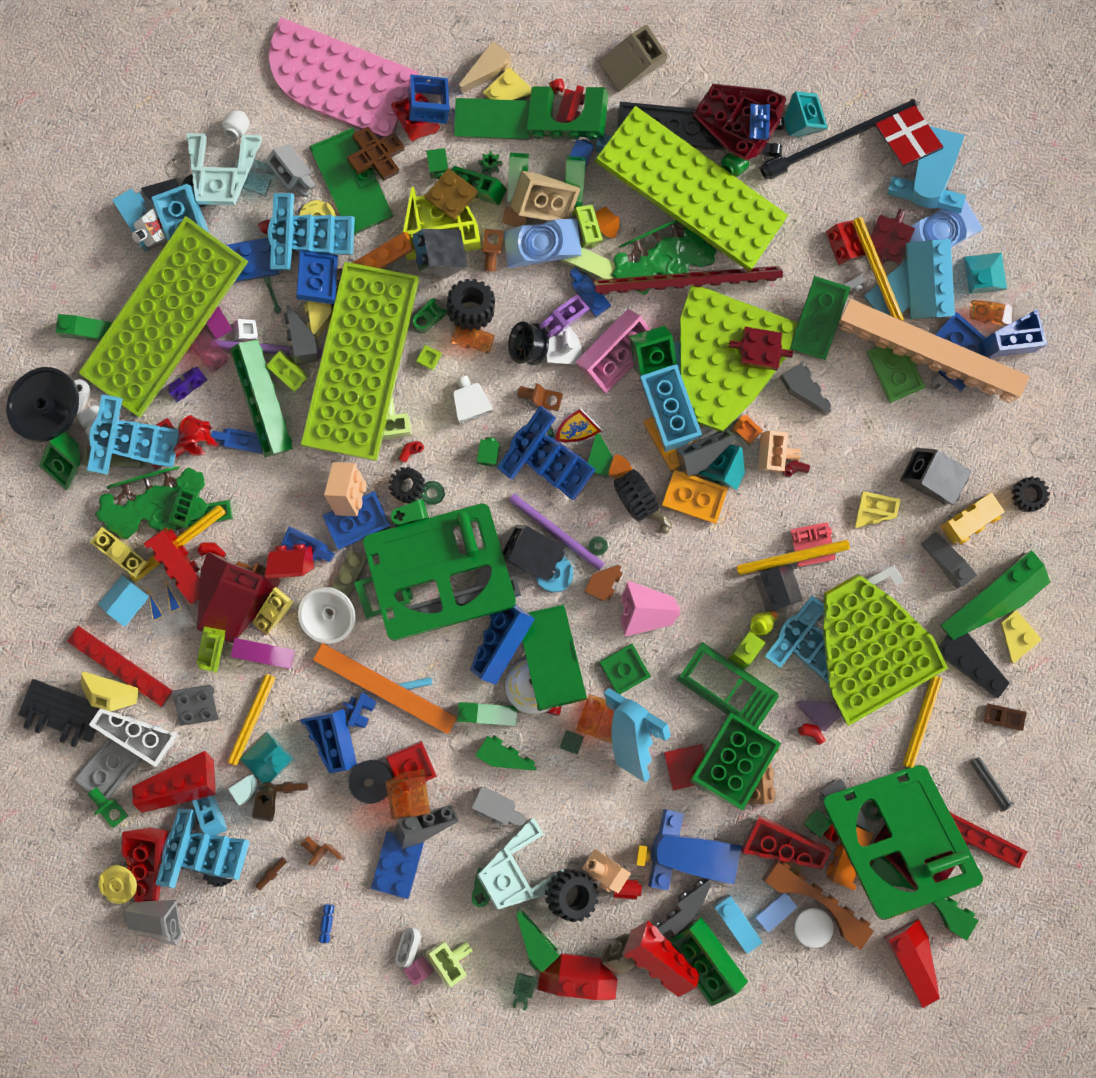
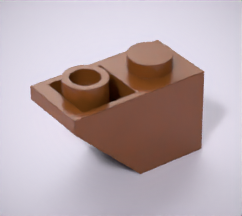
(601, 583)

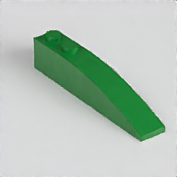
(1001, 596)

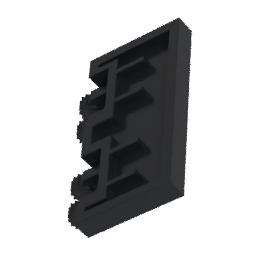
(62, 708)

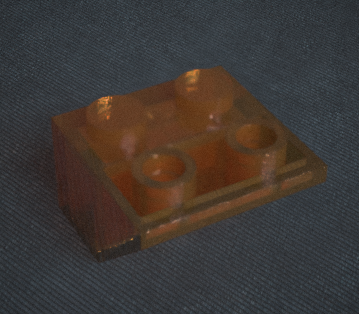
(596, 719)
(408, 795)

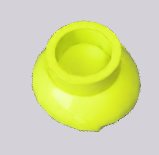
(763, 623)

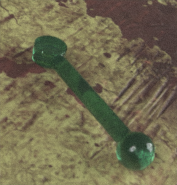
(277, 309)

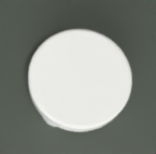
(813, 927)

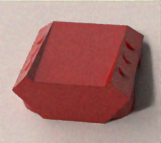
(413, 129)

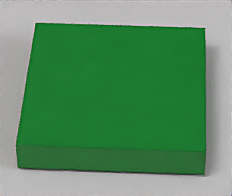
(624, 669)

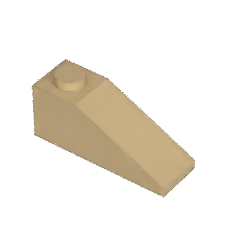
(487, 67)

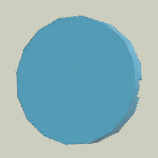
(561, 578)

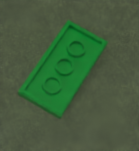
(491, 118)
(819, 317)

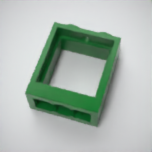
(366, 604)

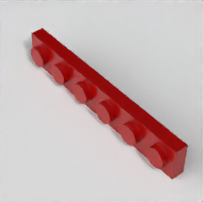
(120, 665)

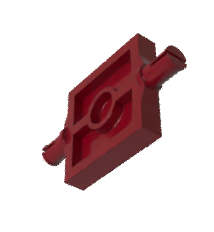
(891, 237)
(760, 348)

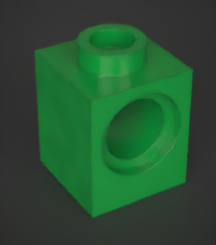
(437, 162)
(488, 452)
(817, 822)

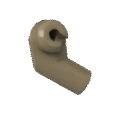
(662, 518)

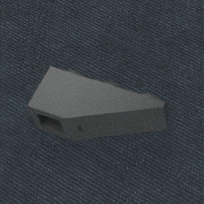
(303, 341)
(801, 386)
(419, 828)

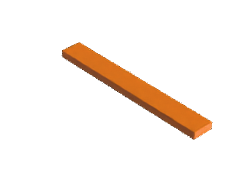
(385, 688)

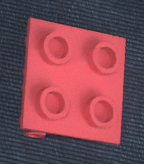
(810, 537)

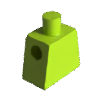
(747, 649)

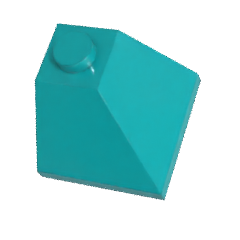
(804, 115)
(985, 273)
(726, 468)
(267, 759)

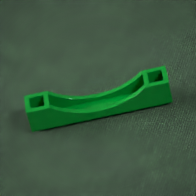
(955, 919)

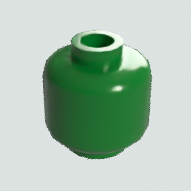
(734, 164)

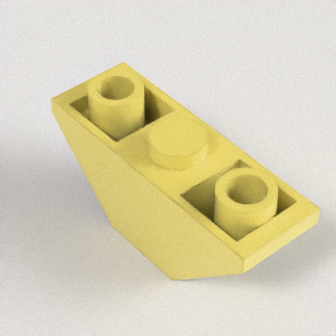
(319, 316)
(119, 551)
(272, 611)
(107, 693)

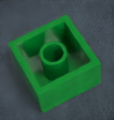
(652, 350)

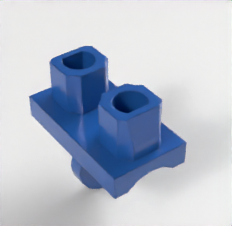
(759, 121)
(363, 702)

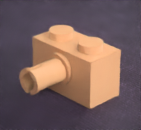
(774, 451)
(606, 871)

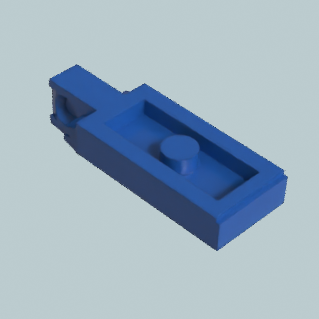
(584, 288)
(238, 440)
(319, 549)

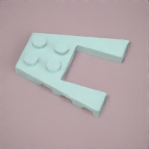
(220, 184)
(503, 877)

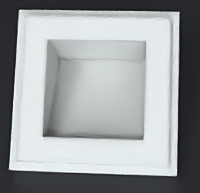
(245, 330)

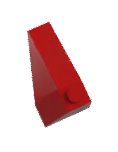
(144, 858)
(913, 953)

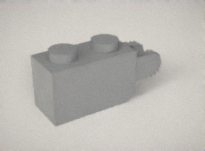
(291, 170)
(497, 807)

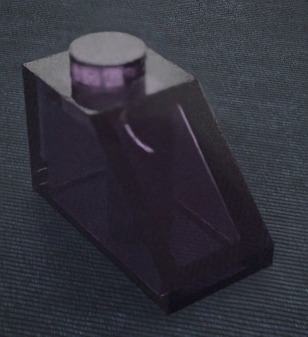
(820, 712)

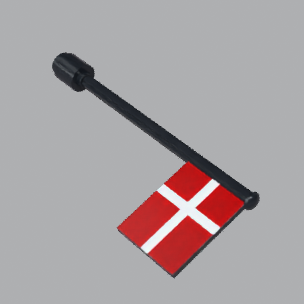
(900, 127)

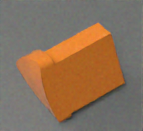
(607, 222)
(746, 429)
(619, 467)

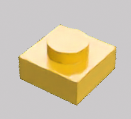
(642, 855)

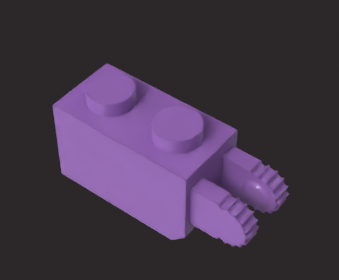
(565, 316)

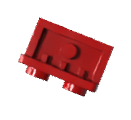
(570, 105)
(845, 242)

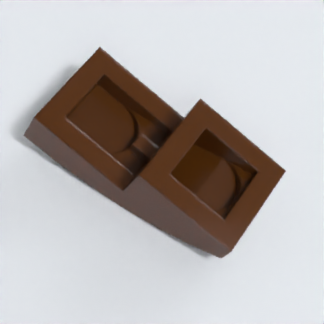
(1005, 717)

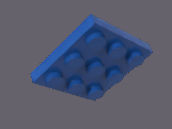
(965, 335)

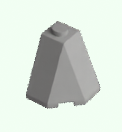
(155, 920)

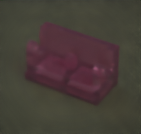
(209, 351)

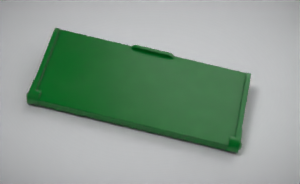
(352, 193)
(553, 659)

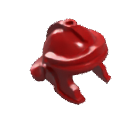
(192, 431)

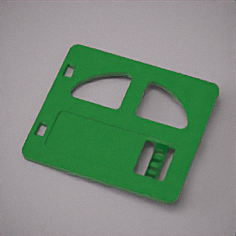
(429, 553)
(918, 831)

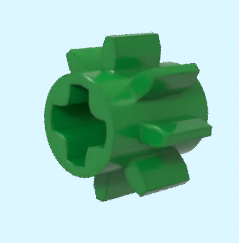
(490, 157)

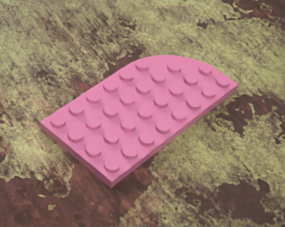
(337, 78)

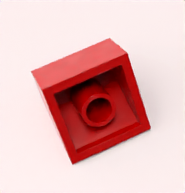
(289, 561)

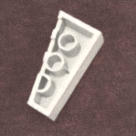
(138, 737)

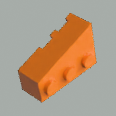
(841, 869)

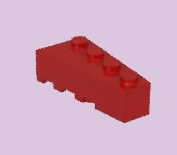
(176, 562)
(177, 784)
(661, 959)

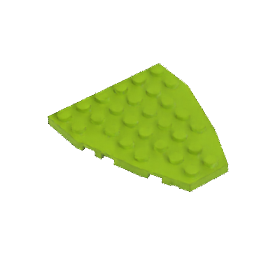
(711, 370)
(873, 648)

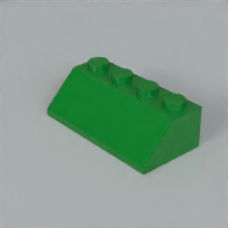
(717, 971)

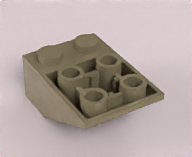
(633, 58)

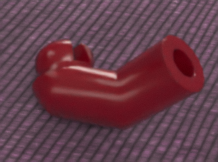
(795, 466)

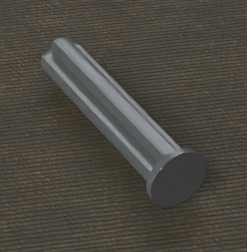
(991, 784)

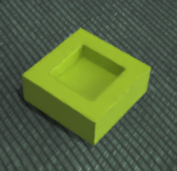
(429, 357)

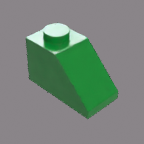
(600, 457)

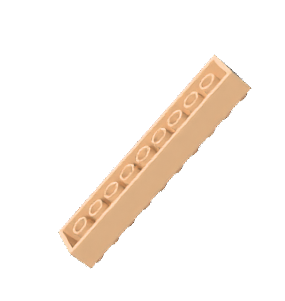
(933, 351)

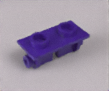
(193, 379)

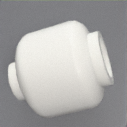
(235, 124)

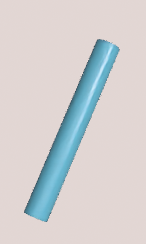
(416, 683)

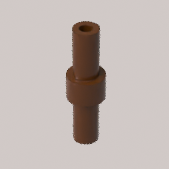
(289, 787)
(271, 873)

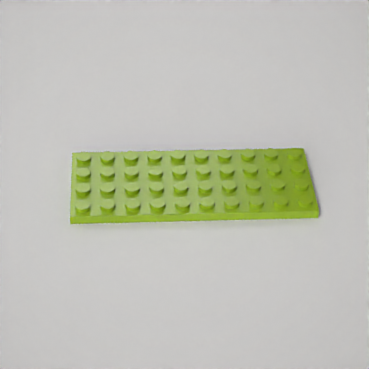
(691, 188)
(163, 316)
(360, 361)

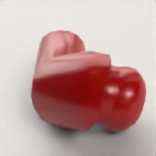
(409, 449)
(212, 547)
(812, 730)

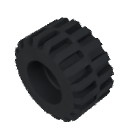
(470, 292)
(636, 495)
(585, 899)

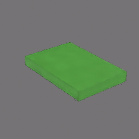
(896, 373)

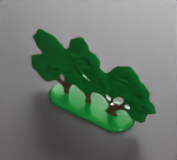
(667, 257)
(153, 505)

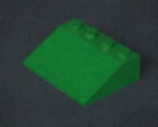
(735, 761)

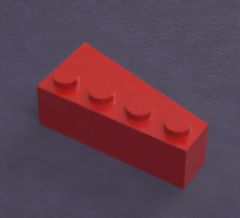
(778, 842)

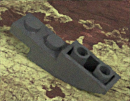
(689, 905)

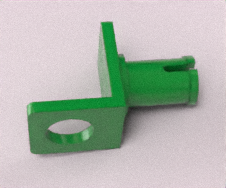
(105, 806)

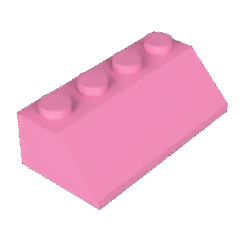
(612, 354)

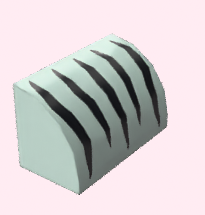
(244, 790)

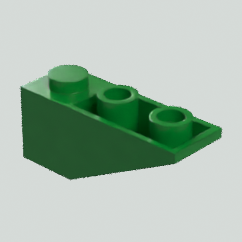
(497, 755)

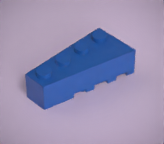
(500, 643)

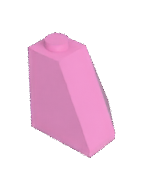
(646, 609)

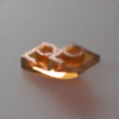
(990, 311)
(476, 339)

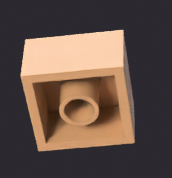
(345, 489)

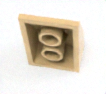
(544, 197)

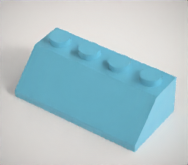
(175, 205)
(930, 279)
(670, 407)

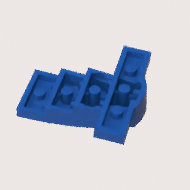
(546, 456)
(690, 854)

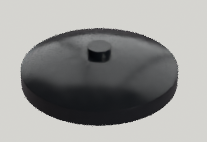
(42, 404)

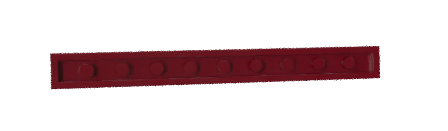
(679, 280)

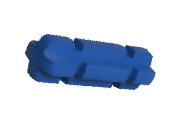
(326, 923)

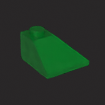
(61, 459)

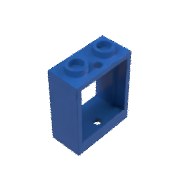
(428, 111)

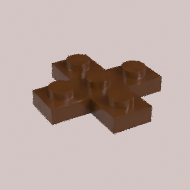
(375, 153)

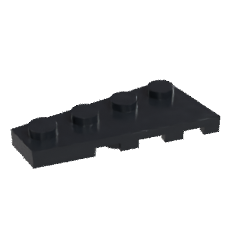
(972, 661)

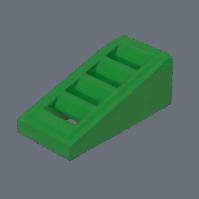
(195, 495)

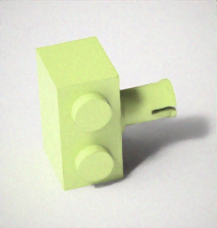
(396, 425)
(447, 962)

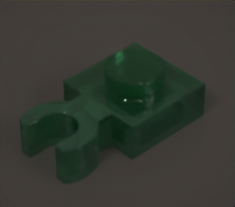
(523, 988)

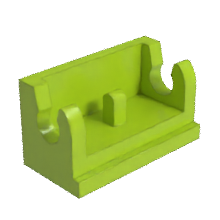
(588, 226)
(287, 370)
(210, 649)

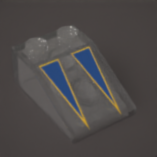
(168, 610)

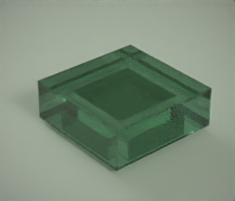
(571, 742)

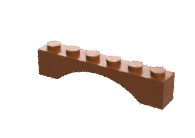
(785, 881)

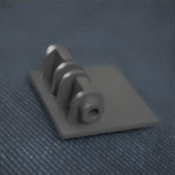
(195, 705)

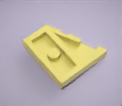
(508, 87)
(876, 508)
(1018, 635)

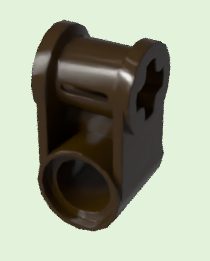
(265, 802)

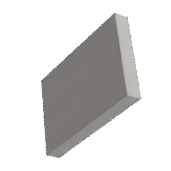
(107, 768)

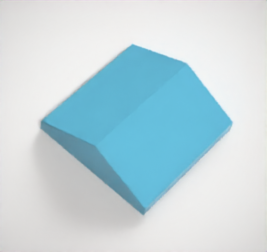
(123, 600)

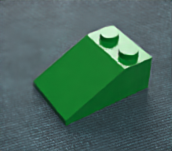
(538, 947)

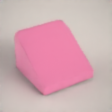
(418, 970)

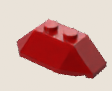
(578, 978)

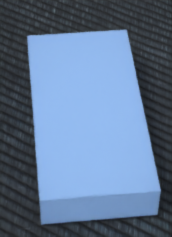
(776, 912)

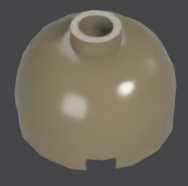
(614, 959)

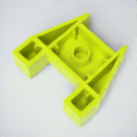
(424, 215)

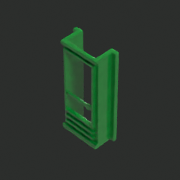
(757, 705)

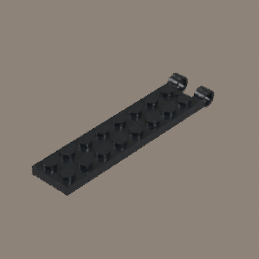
(687, 127)

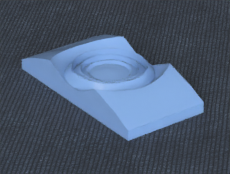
(947, 225)
(542, 242)

